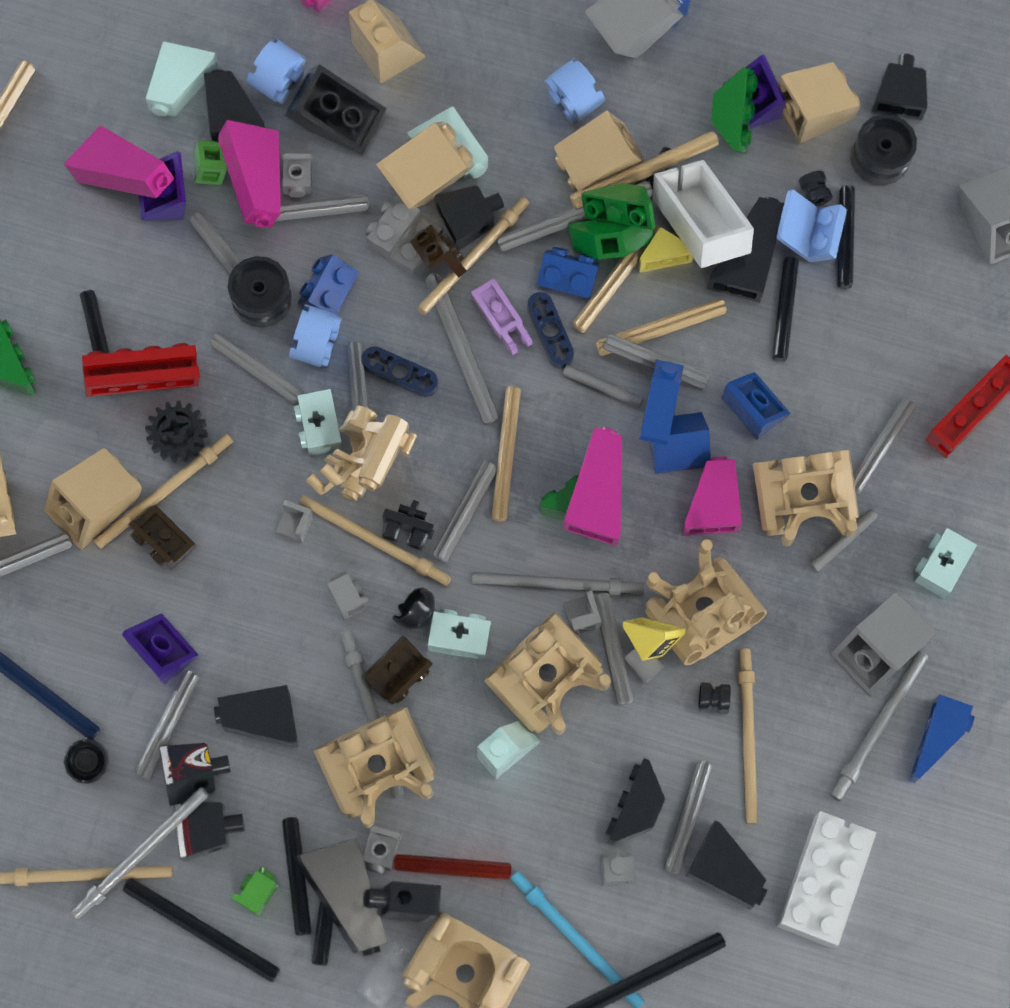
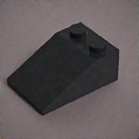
(335, 110)

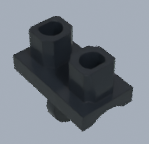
(395, 522)

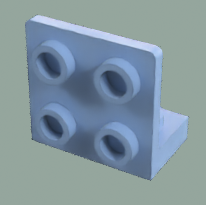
(809, 229)

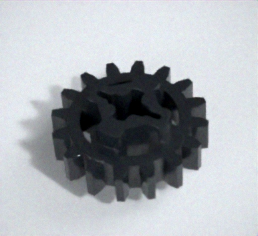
(187, 427)

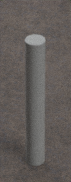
(602, 386)
(843, 541)

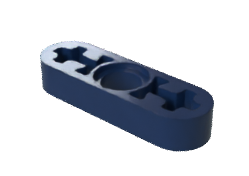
(535, 315)
(421, 372)

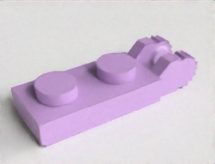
(500, 314)

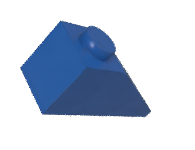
(661, 402)
(944, 727)

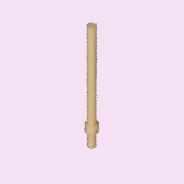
(506, 220)
(207, 456)
(423, 566)
(746, 679)
(23, 876)

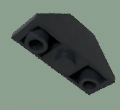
(639, 805)

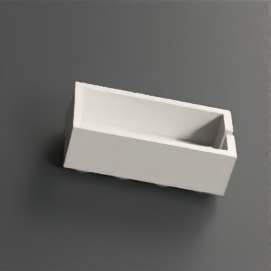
(702, 214)
(826, 880)

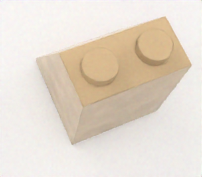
(382, 40)
(817, 100)
(597, 151)
(426, 165)
(91, 497)

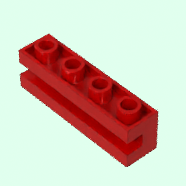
(140, 370)
(971, 409)

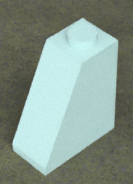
(177, 77)
(464, 138)
(506, 748)

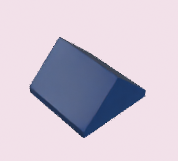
(754, 404)
(686, 447)

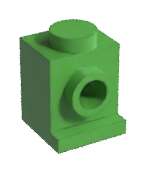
(209, 163)
(256, 891)

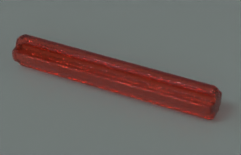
(452, 866)

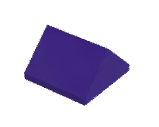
(768, 97)
(172, 201)
(160, 647)

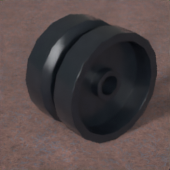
(883, 149)
(259, 291)

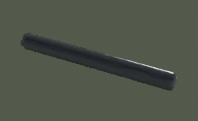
(201, 930)
(653, 973)

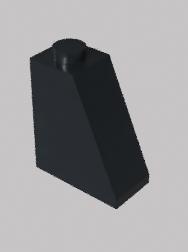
(228, 102)
(259, 715)
(727, 869)

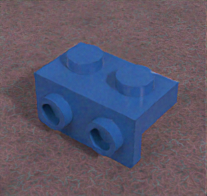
(568, 272)
(328, 284)

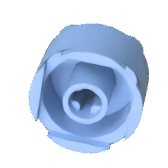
(276, 70)
(575, 90)
(313, 336)

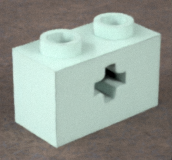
(318, 407)
(957, 553)
(473, 641)

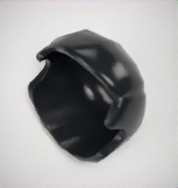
(416, 609)
(86, 761)

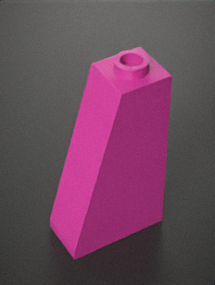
(118, 165)
(254, 170)
(597, 494)

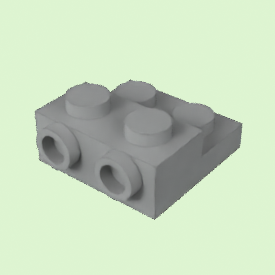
(395, 231)

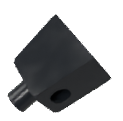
(902, 90)
(467, 213)

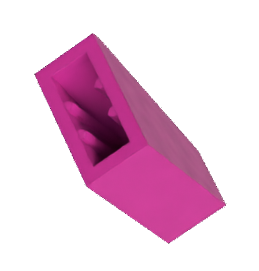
(716, 500)

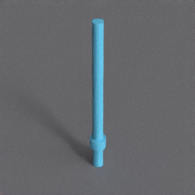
(536, 897)

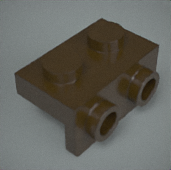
(437, 248)
(162, 536)
(397, 671)

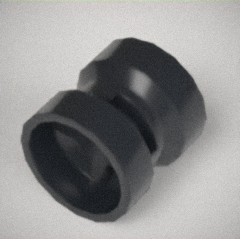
(815, 188)
(717, 698)

